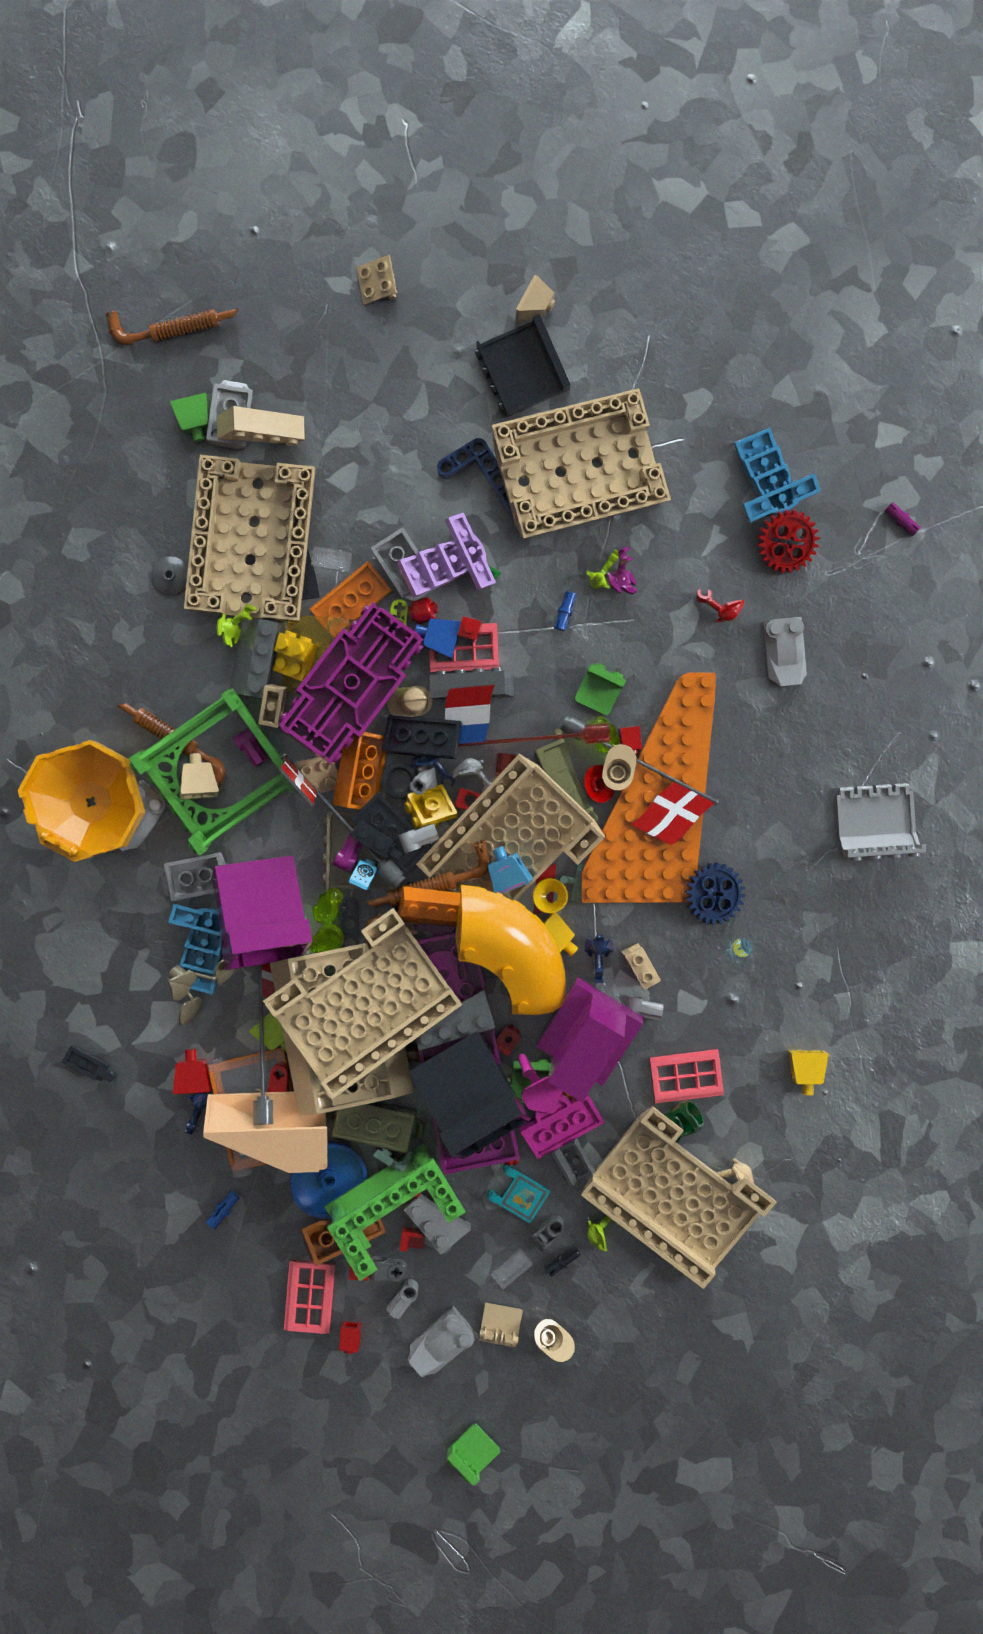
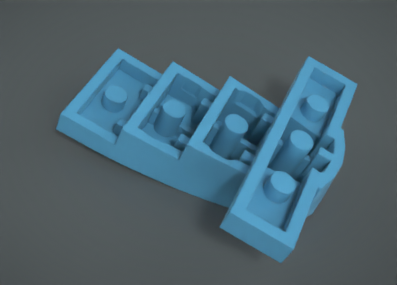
(770, 477)
(202, 945)

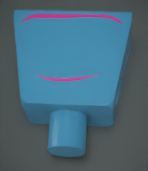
(507, 871)

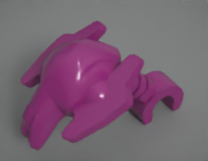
(622, 578)

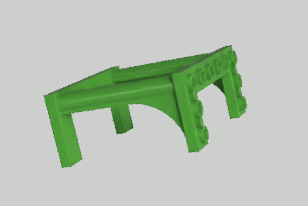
(149, 760)
(380, 1196)

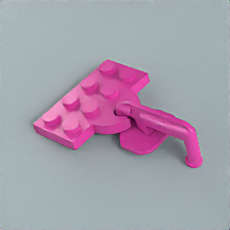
(556, 1116)

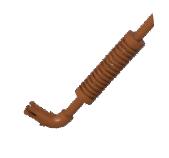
(170, 328)
(162, 729)
(442, 882)

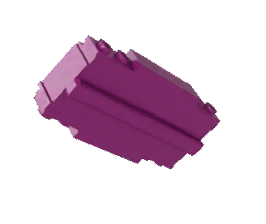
(351, 683)

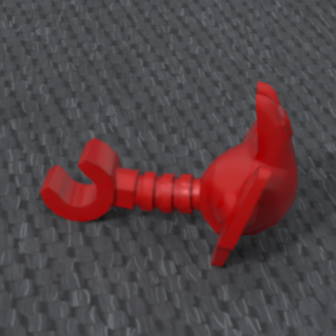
(727, 612)

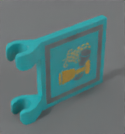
(522, 1196)

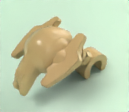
(739, 1170)

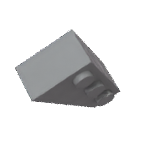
(433, 1224)

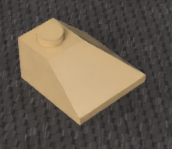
(535, 301)

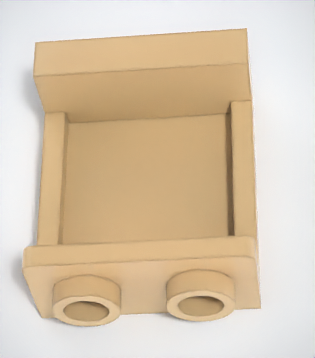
(641, 966)

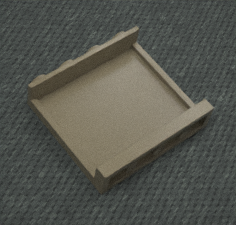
(335, 840)

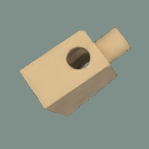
(197, 779)

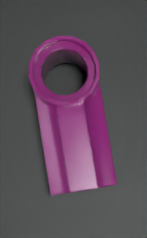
(249, 745)
(348, 855)

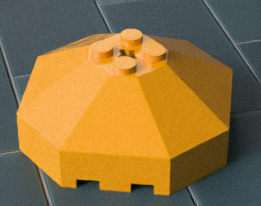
(57, 804)

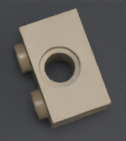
(272, 705)

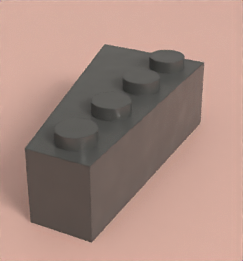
(442, 682)
(467, 1019)

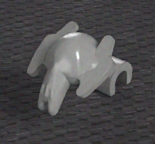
(472, 767)

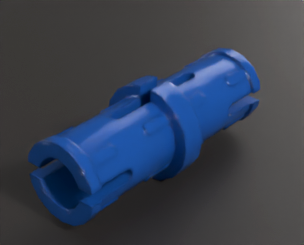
(565, 611)
(223, 1210)

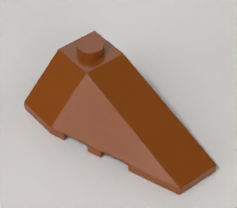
(321, 1244)

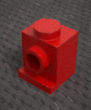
(511, 1031)

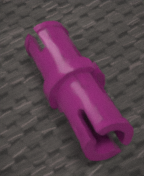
(902, 519)

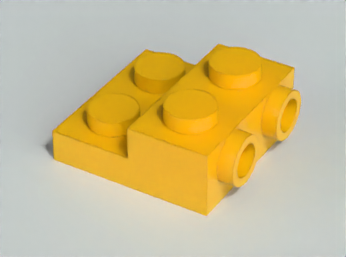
(294, 655)
(430, 807)

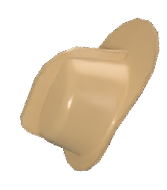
(410, 701)
(619, 767)
(554, 1340)

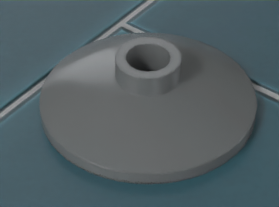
(177, 582)

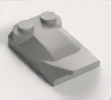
(224, 397)
(389, 552)
(785, 650)
(154, 807)
(190, 876)
(441, 1343)

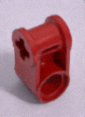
(279, 1083)

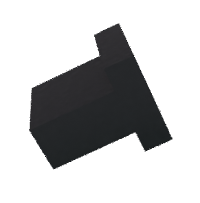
(469, 1096)

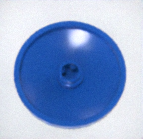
(317, 1189)

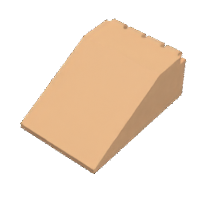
(288, 1144)

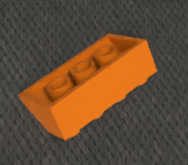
(360, 771)
(429, 906)

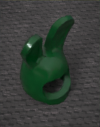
(687, 1117)

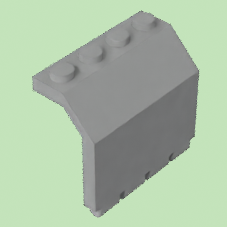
(877, 822)

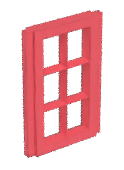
(468, 665)
(690, 1093)
(327, 1297)

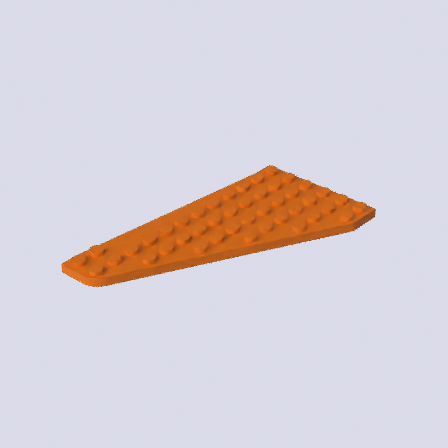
(628, 861)

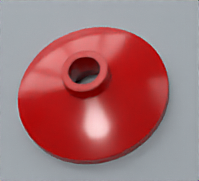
(595, 786)

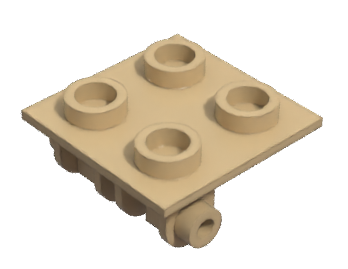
(377, 280)
(319, 773)
(500, 1325)

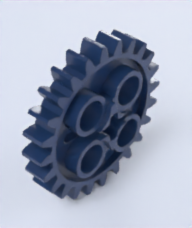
(730, 894)

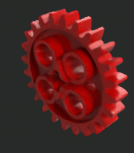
(784, 558)

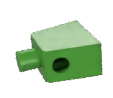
(193, 415)

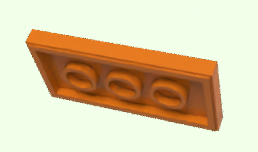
(353, 594)

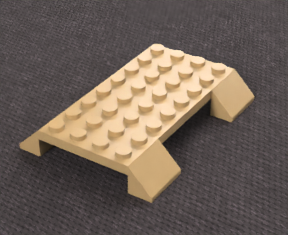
(525, 816)
(366, 1007)
(673, 1198)

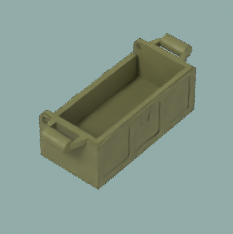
(557, 764)
(377, 1125)

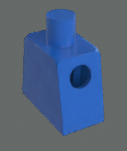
(440, 636)

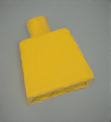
(561, 933)
(808, 1068)

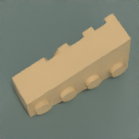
(260, 426)

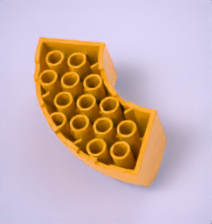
(513, 947)

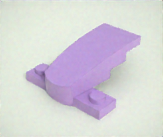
(448, 561)

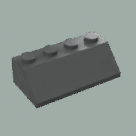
(255, 657)

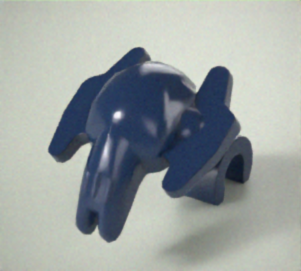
(422, 761)
(598, 947)
(200, 1102)

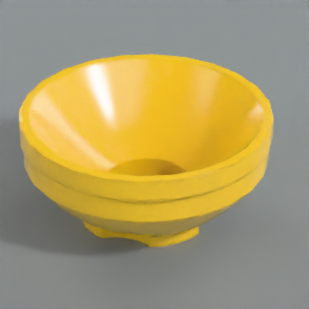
(543, 889)

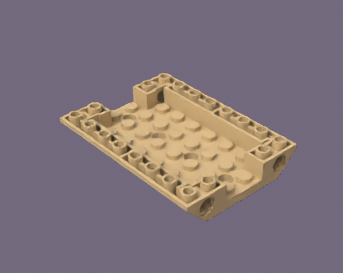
(570, 441)
(225, 539)
(384, 1082)

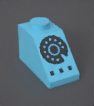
(364, 874)

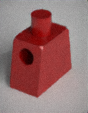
(191, 1074)

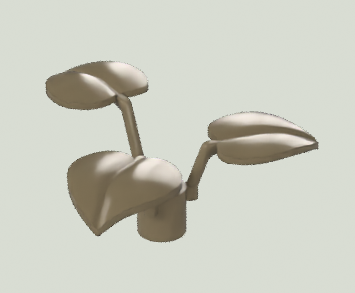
(182, 981)

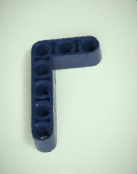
(479, 459)

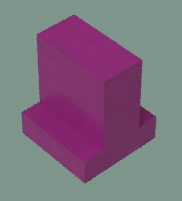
(260, 912)
(587, 1038)

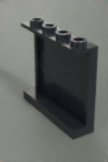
(522, 367)

